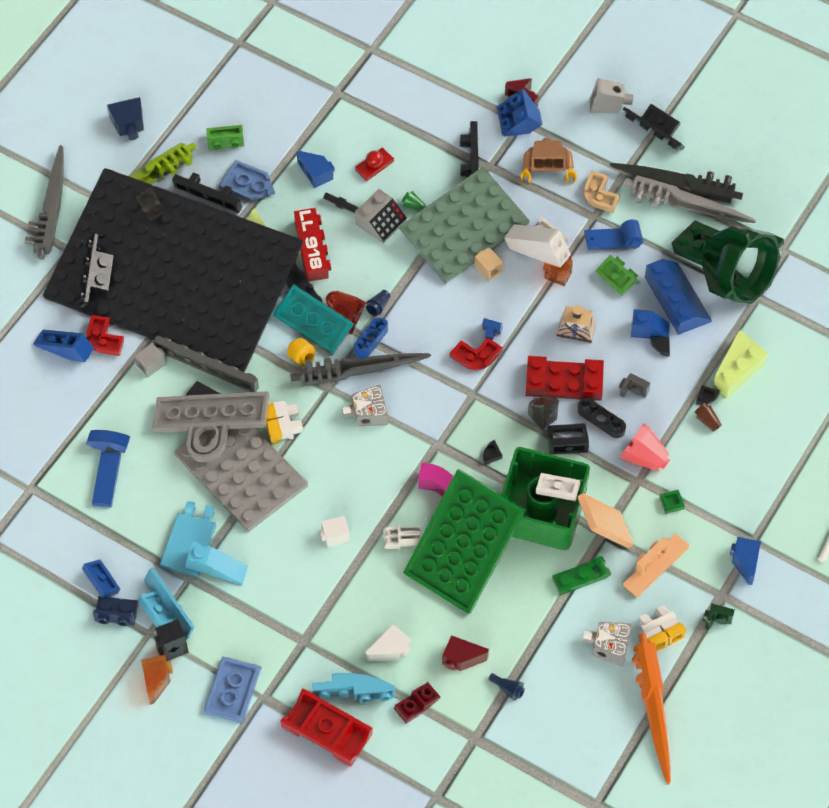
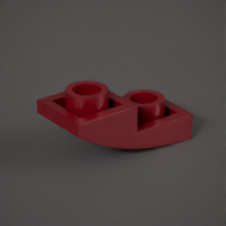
(417, 703)

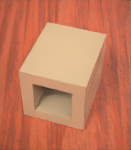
(488, 264)

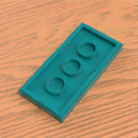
(313, 319)

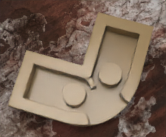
(597, 196)

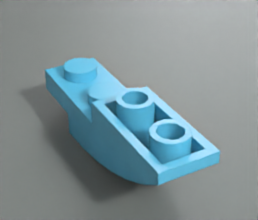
(361, 686)

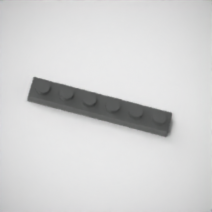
(211, 366)

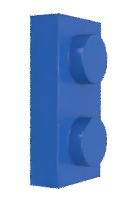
(101, 578)

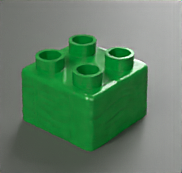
(546, 518)

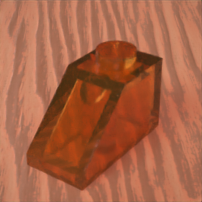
(156, 676)

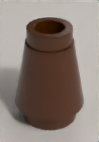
(708, 417)

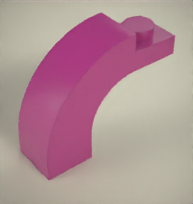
(434, 478)

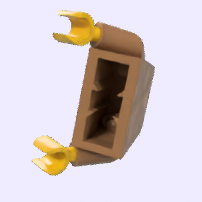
(548, 156)

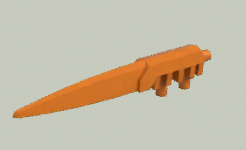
(651, 693)

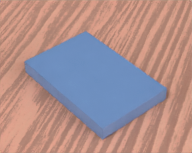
(232, 689)

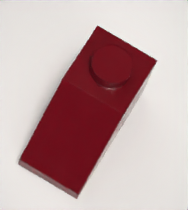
(463, 654)

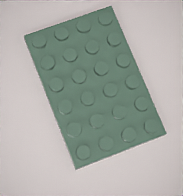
(462, 224)

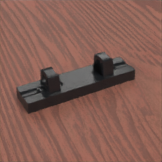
(470, 141)
(194, 187)

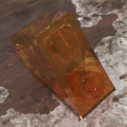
(557, 274)

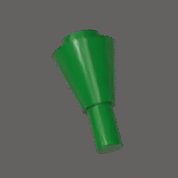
(413, 202)

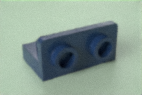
(116, 611)

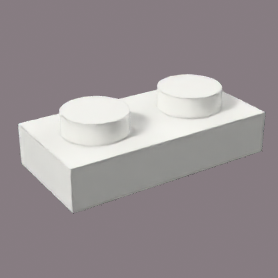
(558, 487)

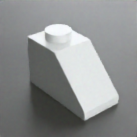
(389, 647)

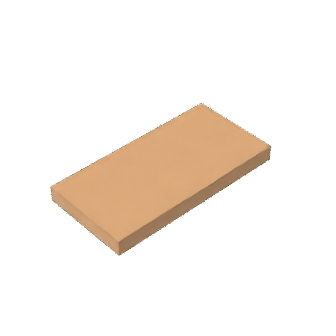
(605, 520)

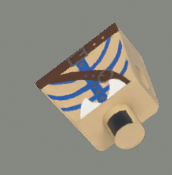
(576, 324)

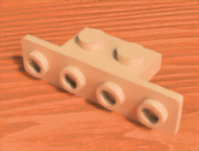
(655, 563)

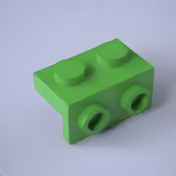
(225, 137)

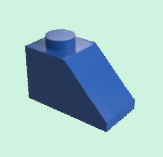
(315, 168)
(648, 324)
(745, 557)

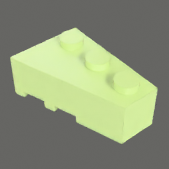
(739, 364)

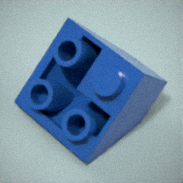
(518, 115)

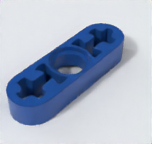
(370, 344)

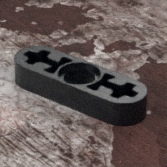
(597, 410)

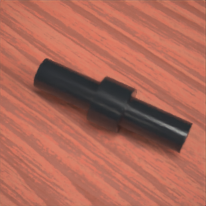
(340, 202)

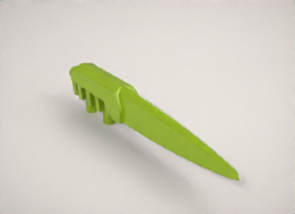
(166, 162)

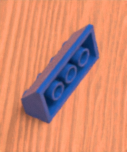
(676, 295)

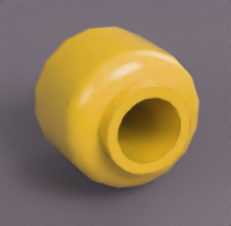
(300, 351)

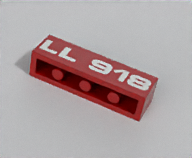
(313, 250)

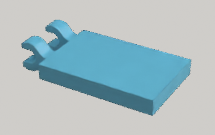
(184, 532)

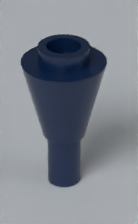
(512, 688)

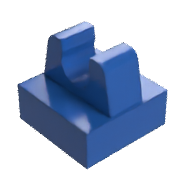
(491, 328)

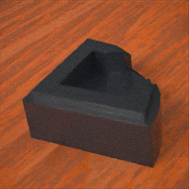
(661, 344)
(707, 395)
(491, 453)

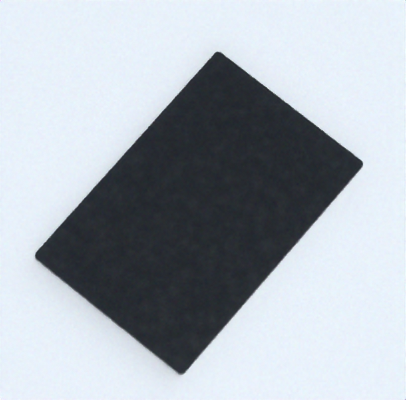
(183, 275)

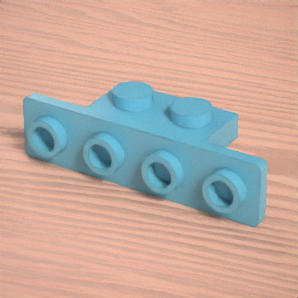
(161, 604)

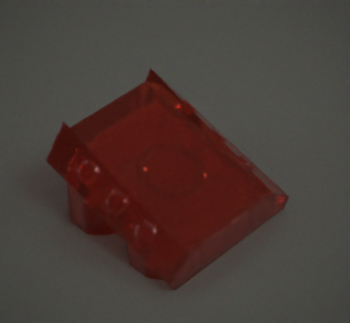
(346, 305)

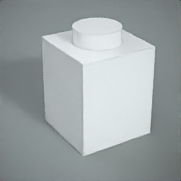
(334, 531)

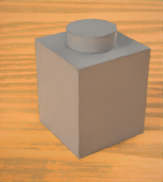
(150, 359)

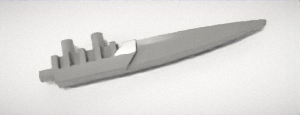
(681, 199)

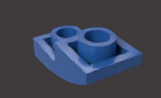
(101, 438)

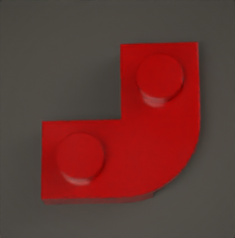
(99, 338)
(476, 359)

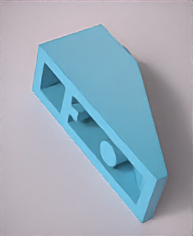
(215, 563)

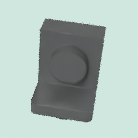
(635, 384)

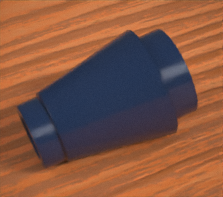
(377, 303)

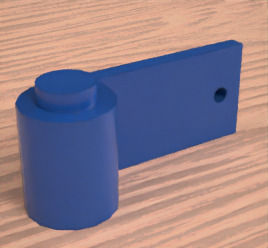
(626, 236)

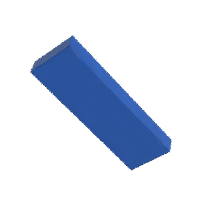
(106, 479)

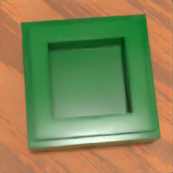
(672, 501)

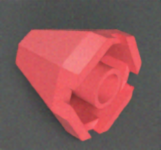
(646, 450)

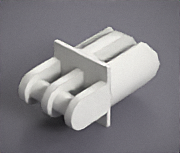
(405, 536)

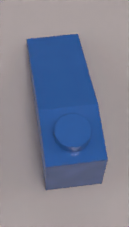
(65, 344)

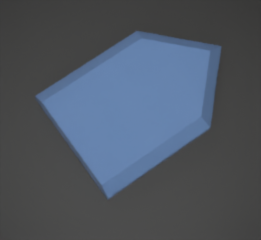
(247, 181)

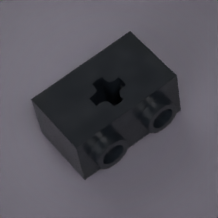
(171, 640)

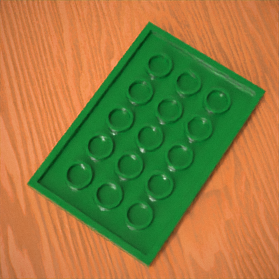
(464, 541)

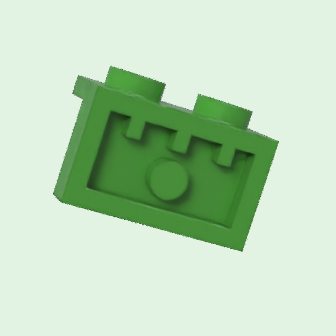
(616, 275)

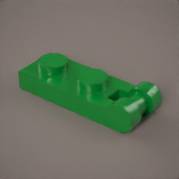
(581, 576)

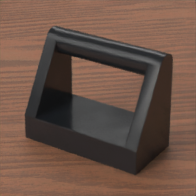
(569, 444)

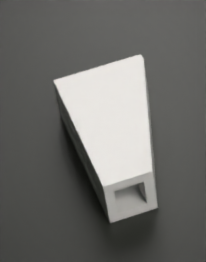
(538, 243)

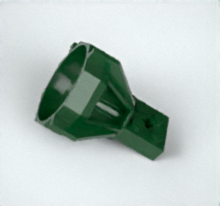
(720, 254)

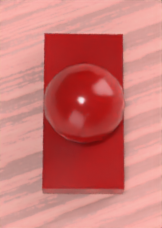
(374, 163)

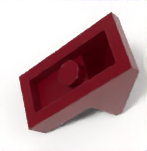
(513, 87)

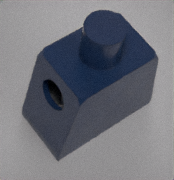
(127, 117)

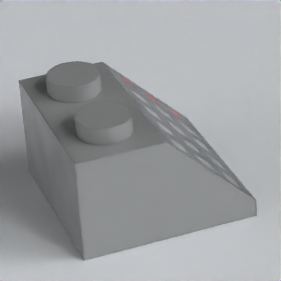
(380, 216)

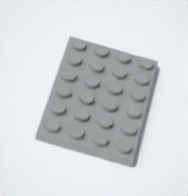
(247, 477)

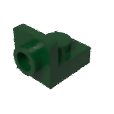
(719, 613)

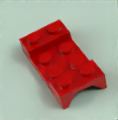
(564, 379)
(327, 727)

